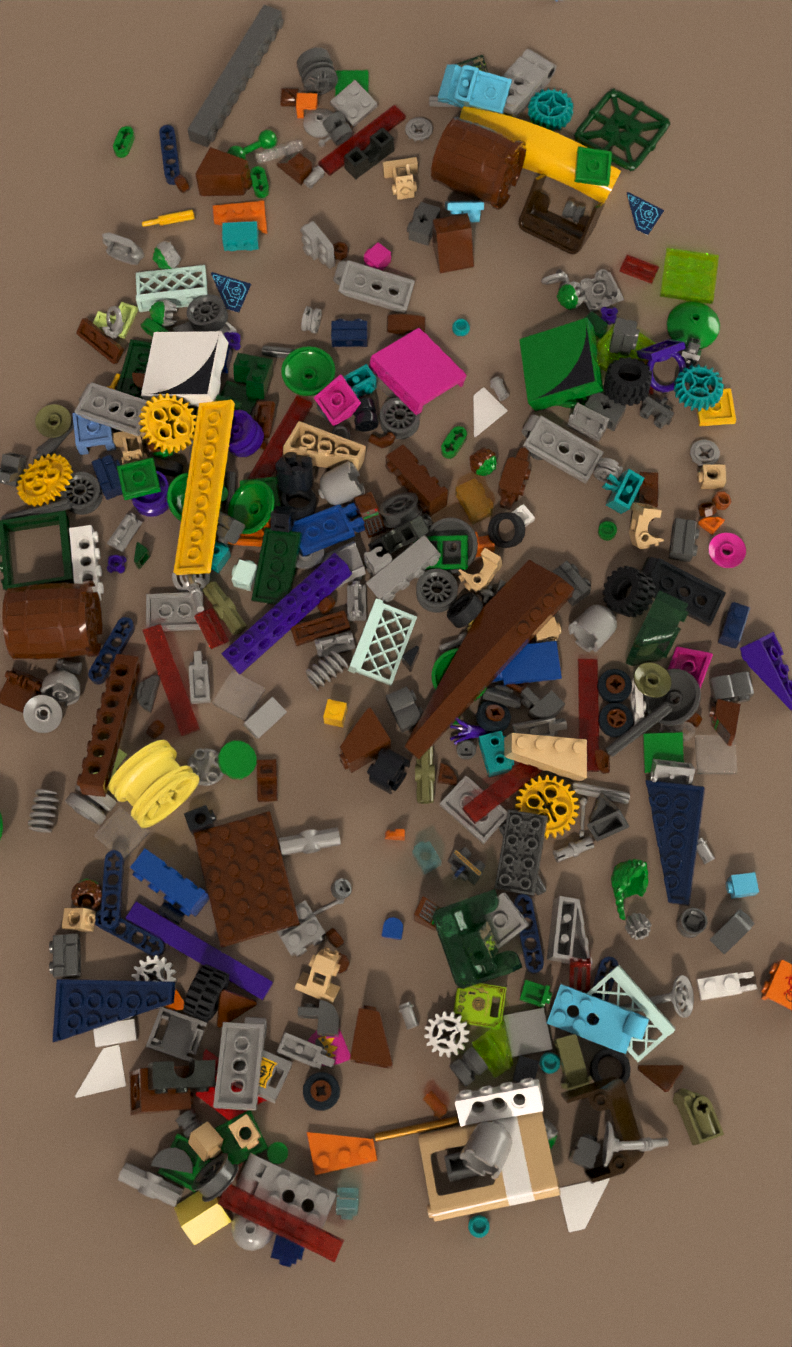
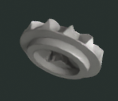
(418, 123)
(705, 446)

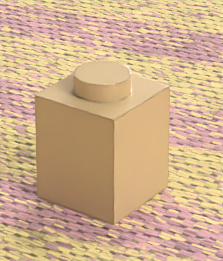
(206, 1141)

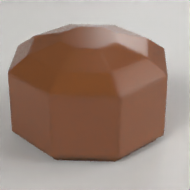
(721, 500)

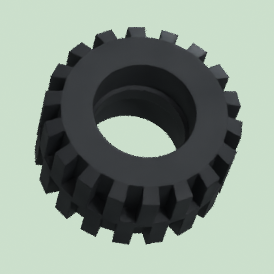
(627, 381)
(617, 588)
(204, 992)

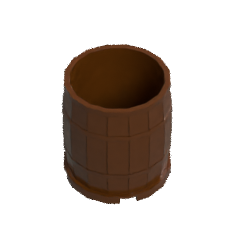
(478, 162)
(52, 621)

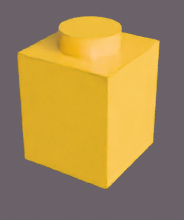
(335, 713)

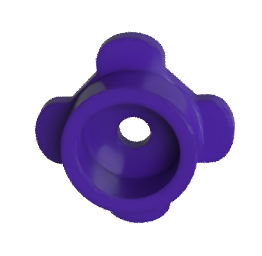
(609, 319)
(236, 339)
(116, 559)

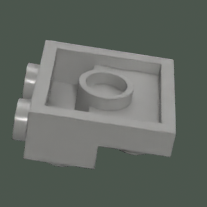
(317, 244)
(303, 935)

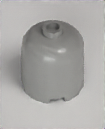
(341, 484)
(593, 627)
(487, 1149)

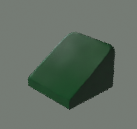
(141, 555)

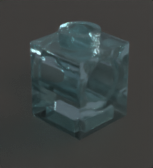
(432, 863)
(347, 1202)

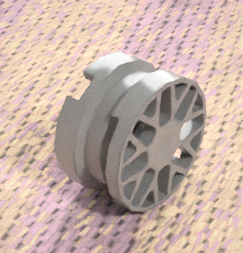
(311, 319)
(605, 467)

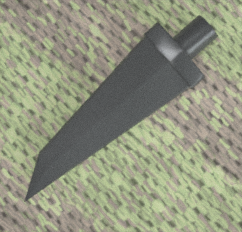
(51, 444)

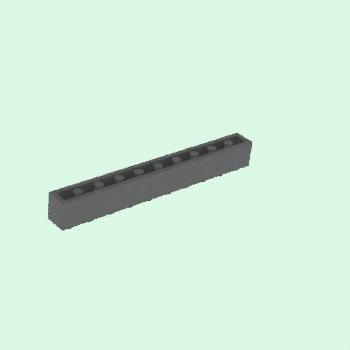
(235, 76)

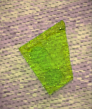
(495, 1049)

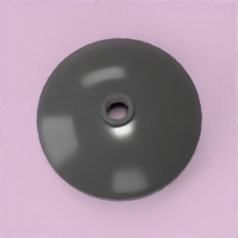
(454, 527)
(683, 687)

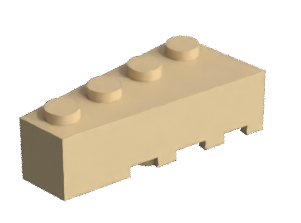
(324, 447)
(555, 754)

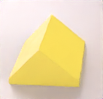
(201, 1218)

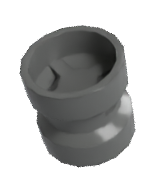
(573, 211)
(188, 1122)

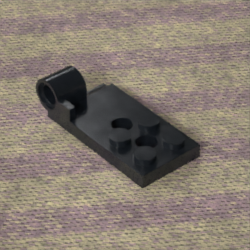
(670, 580)

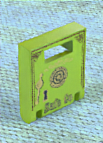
(476, 1002)

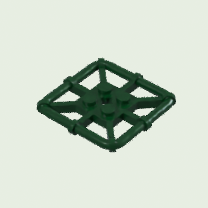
(620, 120)

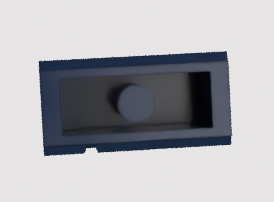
(349, 333)
(108, 476)
(734, 625)

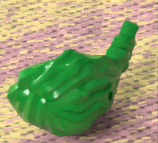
(628, 880)

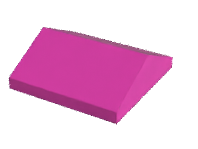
(337, 400)
(691, 661)

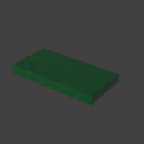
(135, 362)
(276, 566)

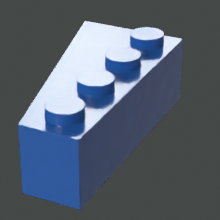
(170, 883)

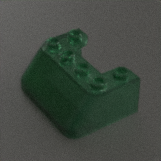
(658, 630)
(453, 922)

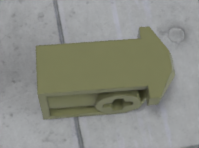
(571, 1062)
(700, 1124)

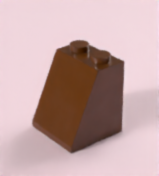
(223, 174)
(453, 243)
(363, 742)
(369, 1040)
(146, 1101)

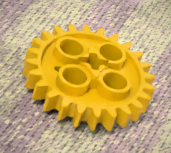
(152, 426)
(44, 480)
(562, 799)

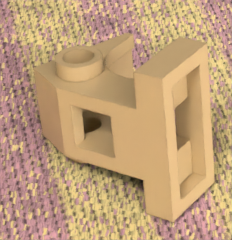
(402, 177)
(132, 446)
(638, 529)
(492, 564)
(325, 964)

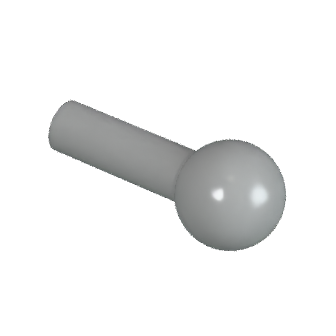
(454, 643)

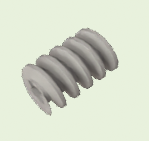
(326, 669)
(42, 810)

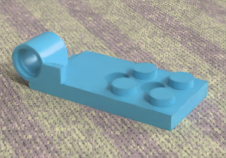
(473, 208)
(614, 1026)

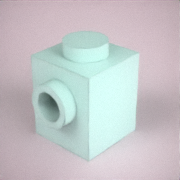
(244, 574)

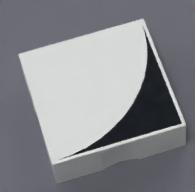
(185, 366)

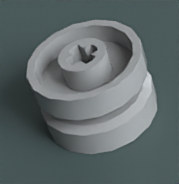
(88, 805)

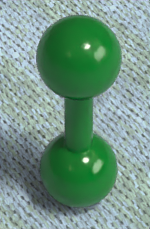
(266, 140)

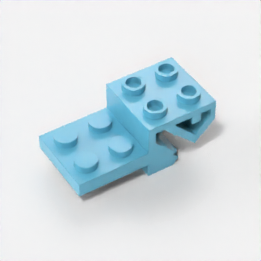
(474, 88)

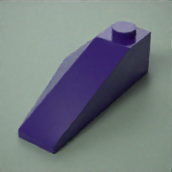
(765, 660)

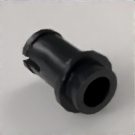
(171, 913)

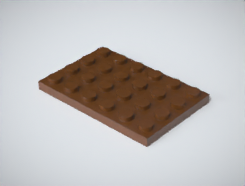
(246, 879)

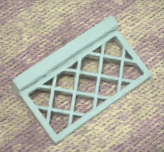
(181, 298)
(367, 636)
(643, 1002)

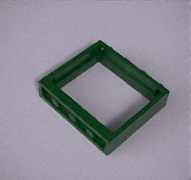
(30, 522)

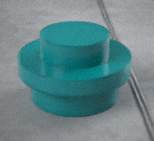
(461, 327)
(549, 1063)
(478, 1226)

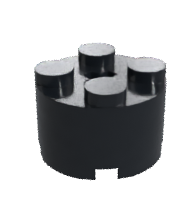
(294, 473)
(388, 770)

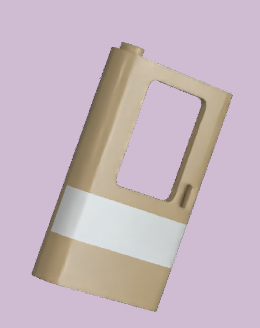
(524, 1177)

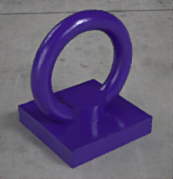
(661, 352)

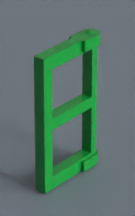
(464, 552)

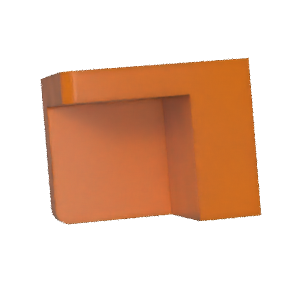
(306, 101)
(484, 542)

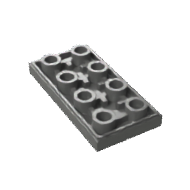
(521, 852)

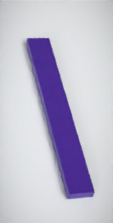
(198, 950)

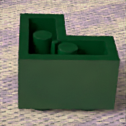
(255, 372)

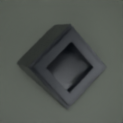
(410, 658)

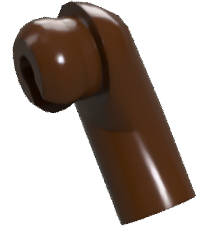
(384, 441)

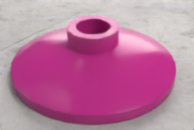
(730, 543)

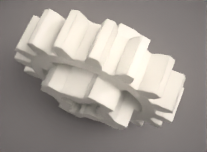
(157, 970)
(451, 1043)

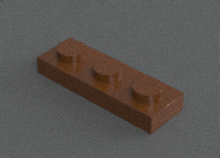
(100, 341)
(320, 628)

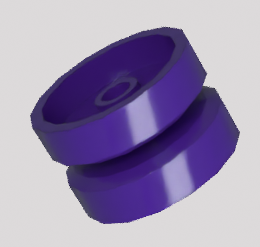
(245, 435)
(155, 503)

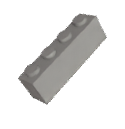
(404, 569)

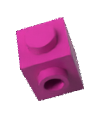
(377, 257)

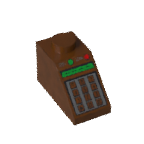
(296, 166)
(369, 511)
(725, 719)
(425, 912)

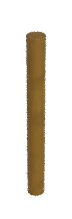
(418, 1128)

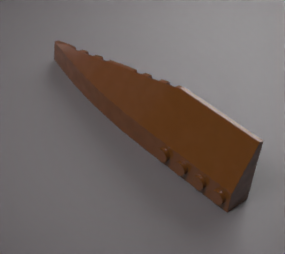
(490, 645)

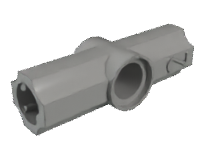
(309, 841)
(150, 1184)

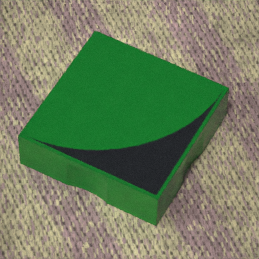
(561, 364)

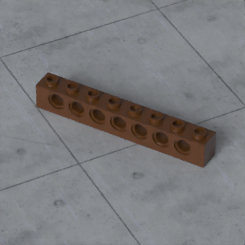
(122, 678)

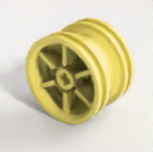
(153, 783)

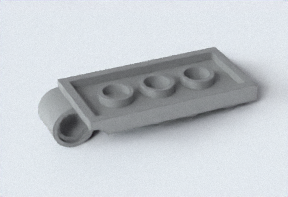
(357, 283)
(97, 405)
(544, 441)
(245, 1044)

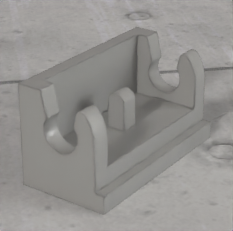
(588, 422)
(374, 563)
(264, 718)
(672, 772)

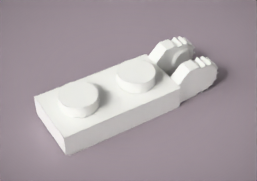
(723, 985)

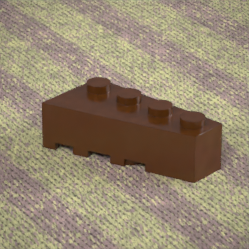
(417, 480)

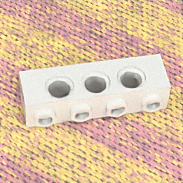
(78, 538)
(470, 1114)

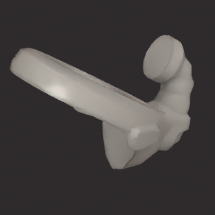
(559, 276)
(115, 329)

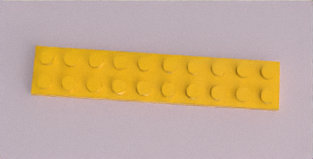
(204, 488)

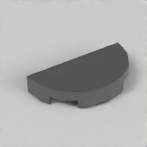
(147, 692)
(502, 695)
(174, 1160)

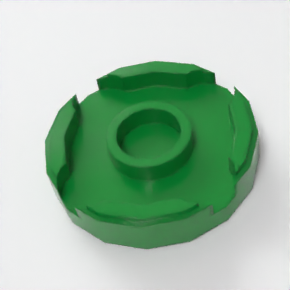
(237, 760)

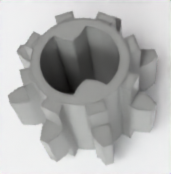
(638, 926)

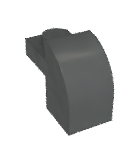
(11, 468)
(549, 706)
(732, 931)
(327, 1017)

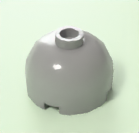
(61, 686)
(249, 1234)

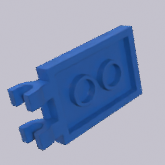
(328, 528)
(533, 664)

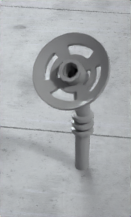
(192, 587)
(677, 996)
(613, 1144)

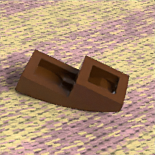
(404, 323)
(267, 780)

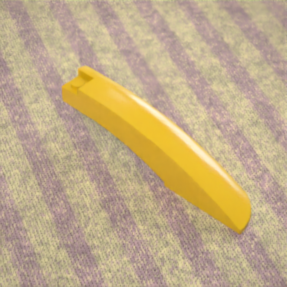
(545, 150)

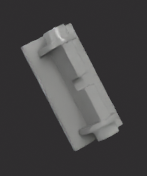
(124, 532)
(356, 602)
(337, 643)

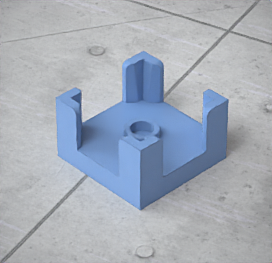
(91, 434)

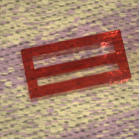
(638, 271)
(208, 629)
(579, 964)

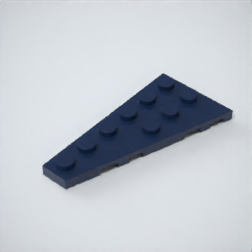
(677, 827)
(98, 1003)

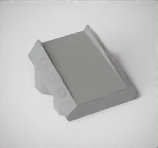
(122, 249)
(600, 290)
(350, 555)

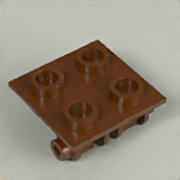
(19, 689)

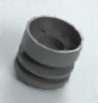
(317, 71)

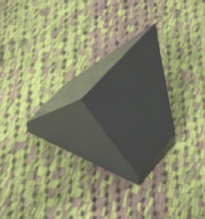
(606, 819)

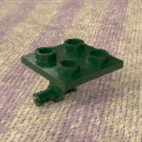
(238, 395)

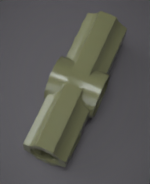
(224, 608)
(425, 778)

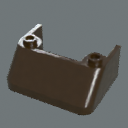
(551, 227)
(611, 1095)

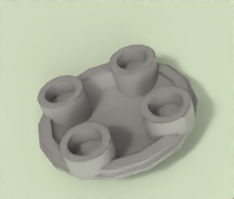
(205, 764)

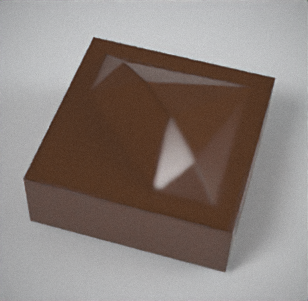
(289, 97)

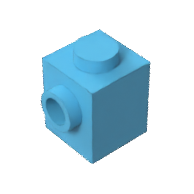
(742, 885)

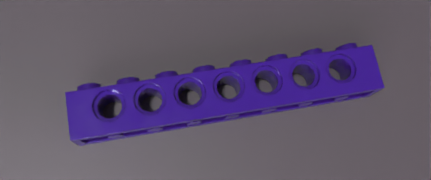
(286, 613)

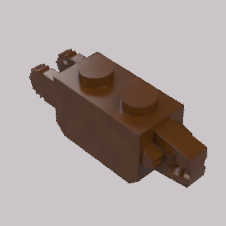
(513, 478)

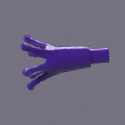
(468, 731)

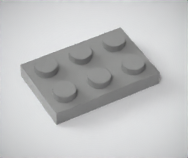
(172, 611)
(460, 796)

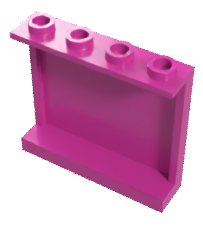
(416, 370)

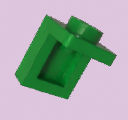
(535, 994)

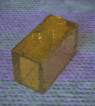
(474, 501)

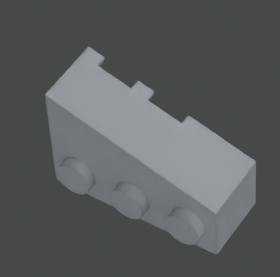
(567, 932)

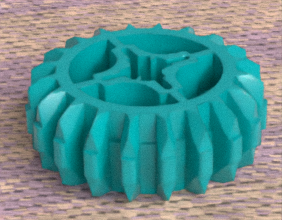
(560, 107)
(698, 394)

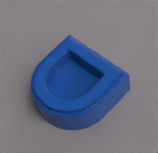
(392, 929)

